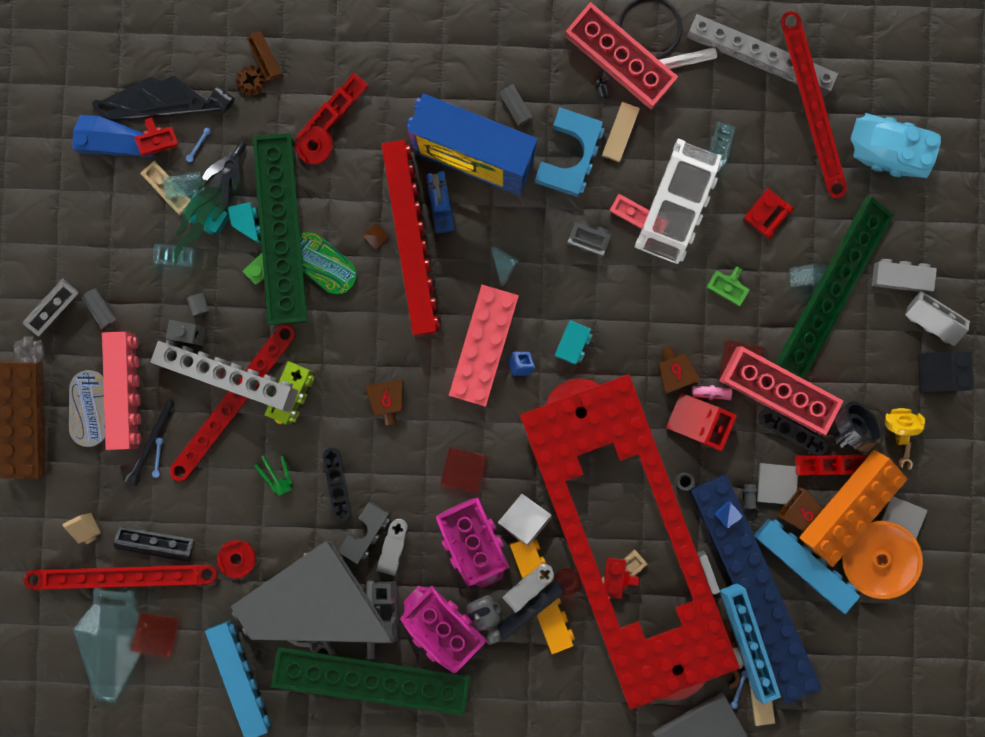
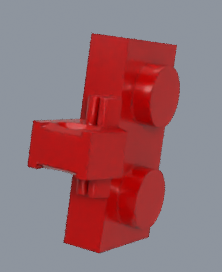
(155, 139)
(617, 577)

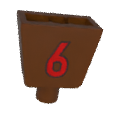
(675, 371)
(386, 399)
(800, 509)

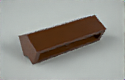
(264, 56)

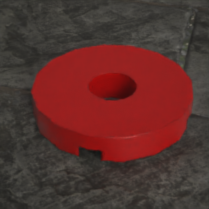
(324, 141)
(225, 562)

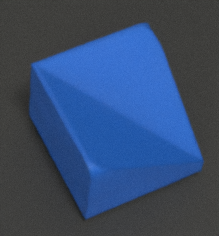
(521, 363)
(728, 514)

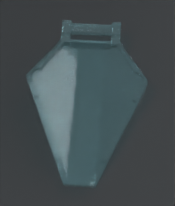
(106, 642)

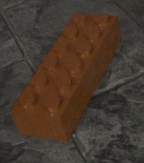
(22, 420)

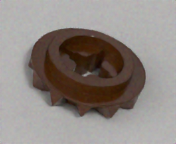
(259, 82)

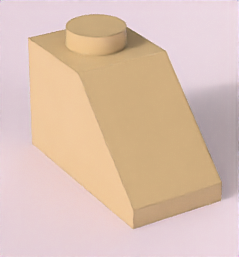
(83, 528)

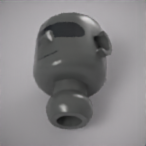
(485, 617)

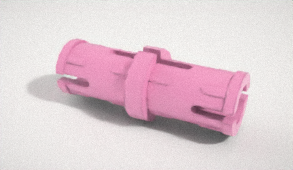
(711, 392)

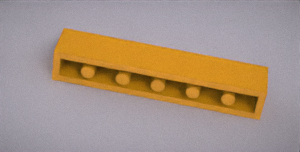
(550, 619)

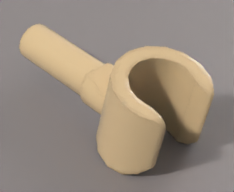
(906, 457)

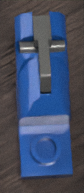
(440, 202)

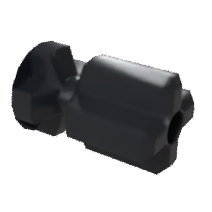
(603, 89)

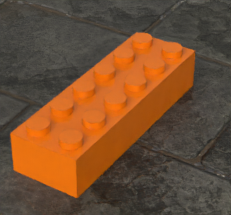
(853, 508)

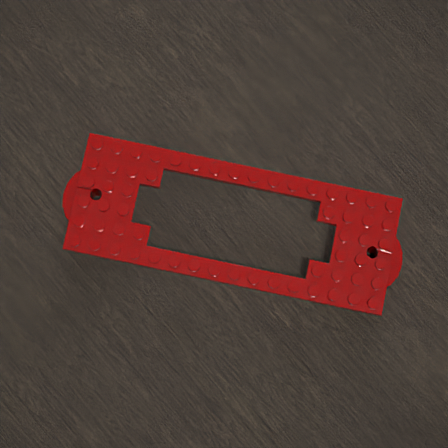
(617, 417)

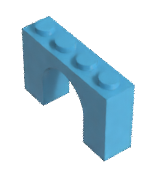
(586, 131)

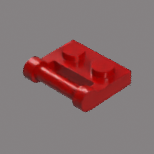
(763, 209)

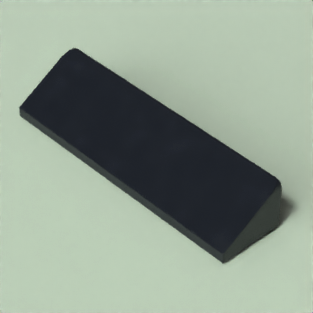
(153, 543)
(531, 609)

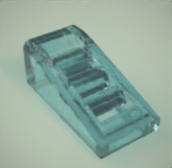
(725, 128)
(156, 261)

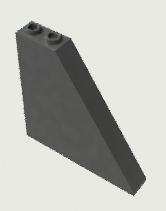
(312, 602)

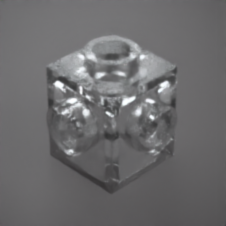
(28, 349)

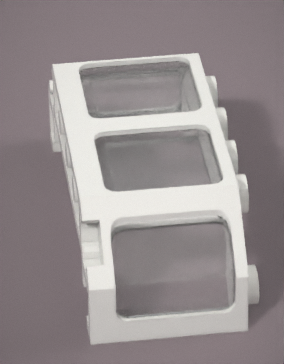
(679, 202)

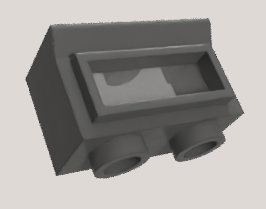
(588, 238)

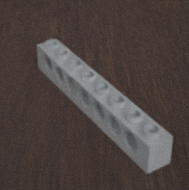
(753, 51)
(164, 357)

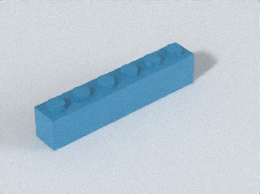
(806, 565)
(750, 643)
(237, 679)

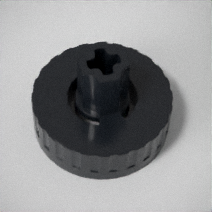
(857, 427)

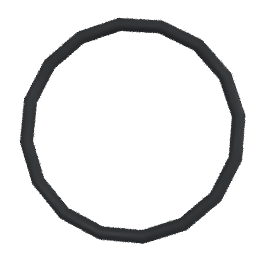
(676, 14)

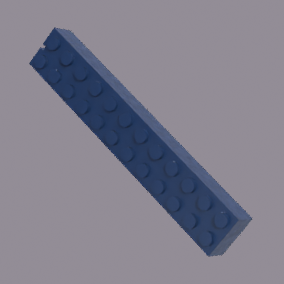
(747, 567)

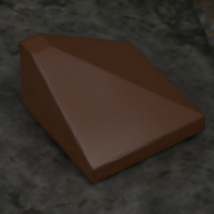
(375, 236)

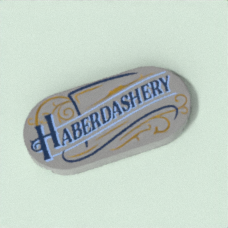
(87, 408)

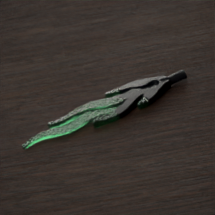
(215, 194)

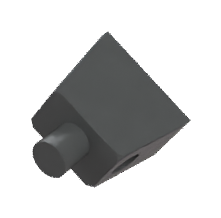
(186, 332)

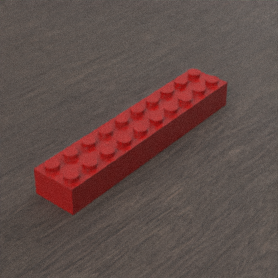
(409, 239)

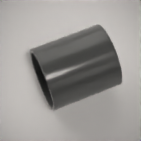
(197, 304)
(691, 481)

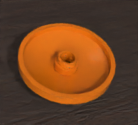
(883, 561)

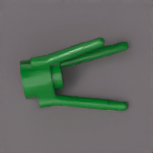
(280, 485)

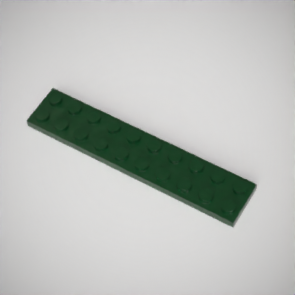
(279, 229)
(834, 287)
(370, 681)

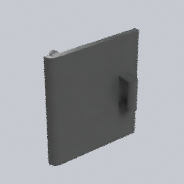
(708, 719)

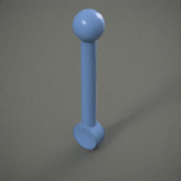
(190, 158)
(156, 473)
(734, 704)

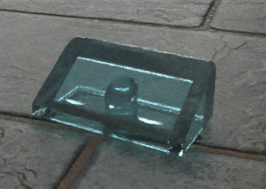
(181, 185)

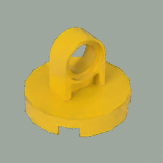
(904, 424)

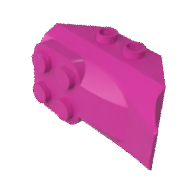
(473, 543)
(440, 628)

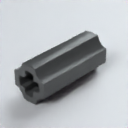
(515, 105)
(98, 308)

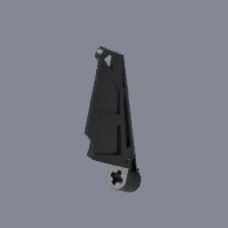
(162, 98)

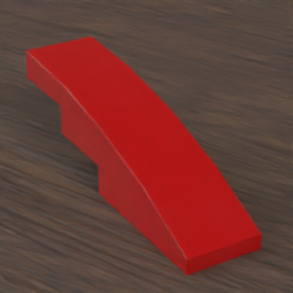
(339, 103)
(828, 464)

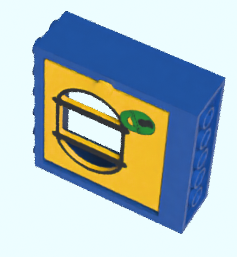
(471, 144)

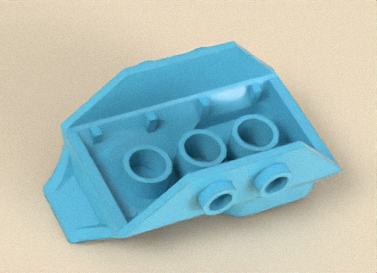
(895, 146)

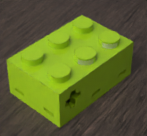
(289, 375)

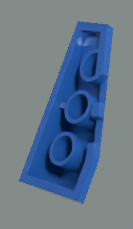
(104, 137)

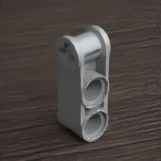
(392, 548)
(528, 587)

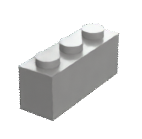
(904, 276)
(50, 307)
(937, 318)

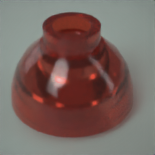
(569, 579)

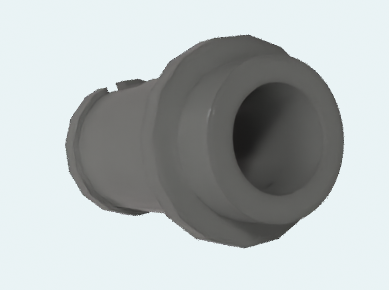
(750, 496)

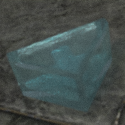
(504, 264)
(806, 275)

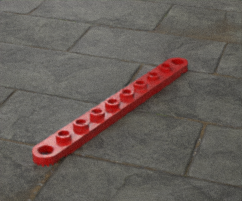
(813, 104)
(229, 406)
(120, 577)

